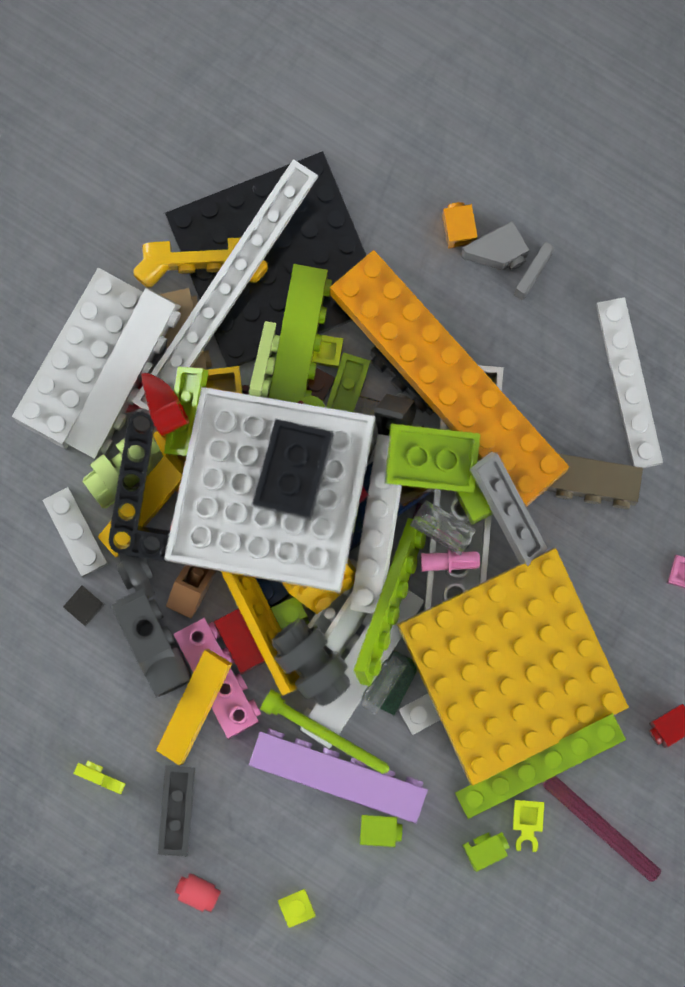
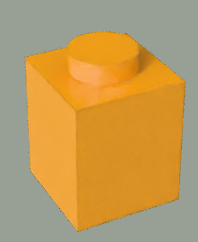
(459, 224)

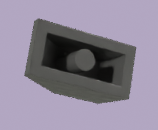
(394, 410)

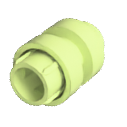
(104, 478)

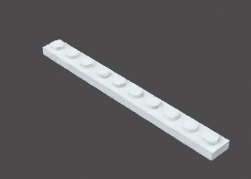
(234, 275)

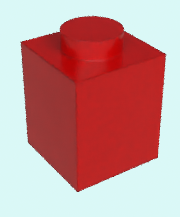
(669, 727)

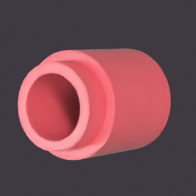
(197, 893)

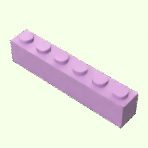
(338, 777)

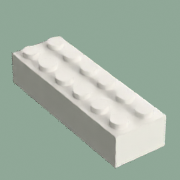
(77, 358)

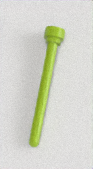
(275, 704)

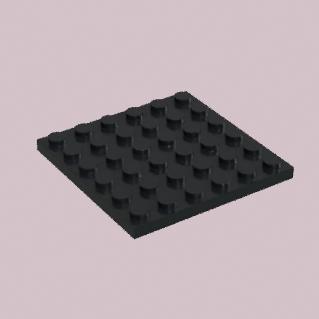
(315, 236)

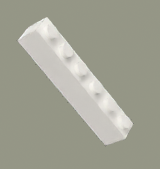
(122, 373)
(337, 713)

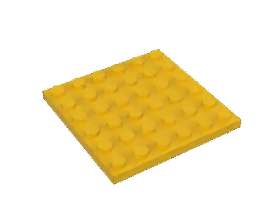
(512, 666)

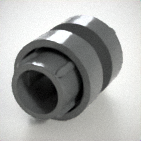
(319, 672)

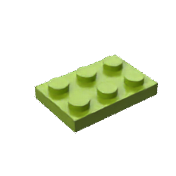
(431, 458)

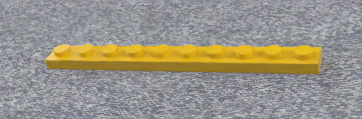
(253, 609)

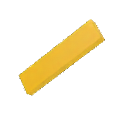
(159, 487)
(194, 707)

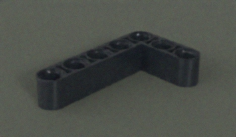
(135, 496)

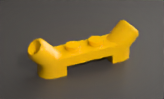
(159, 259)

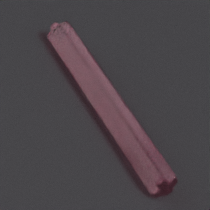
(602, 828)

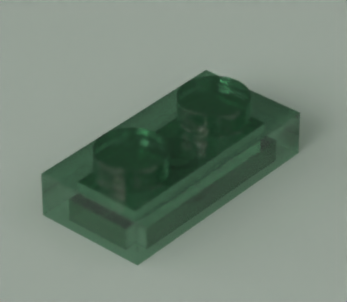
(400, 688)

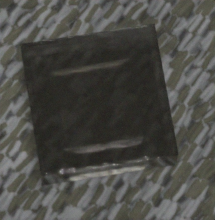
(83, 605)

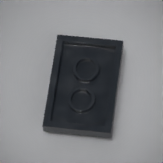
(293, 469)

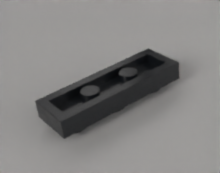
(382, 364)

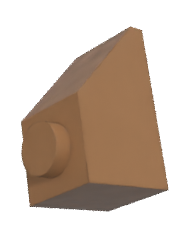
(190, 589)

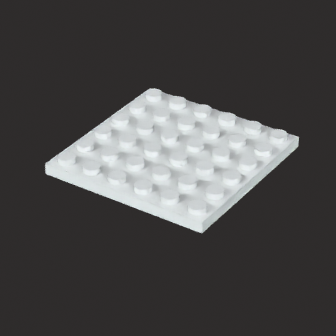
(214, 508)

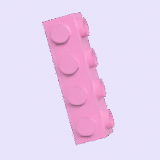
(231, 705)

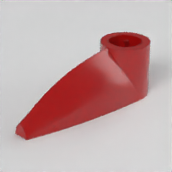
(163, 405)

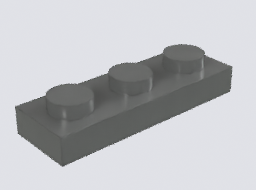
(176, 810)

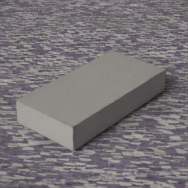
(534, 271)

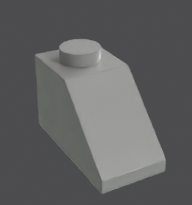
(498, 249)

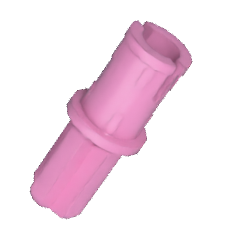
(449, 561)

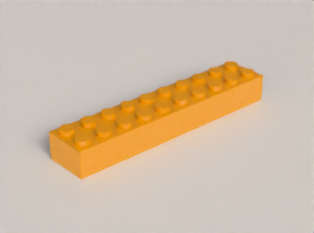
(445, 374)

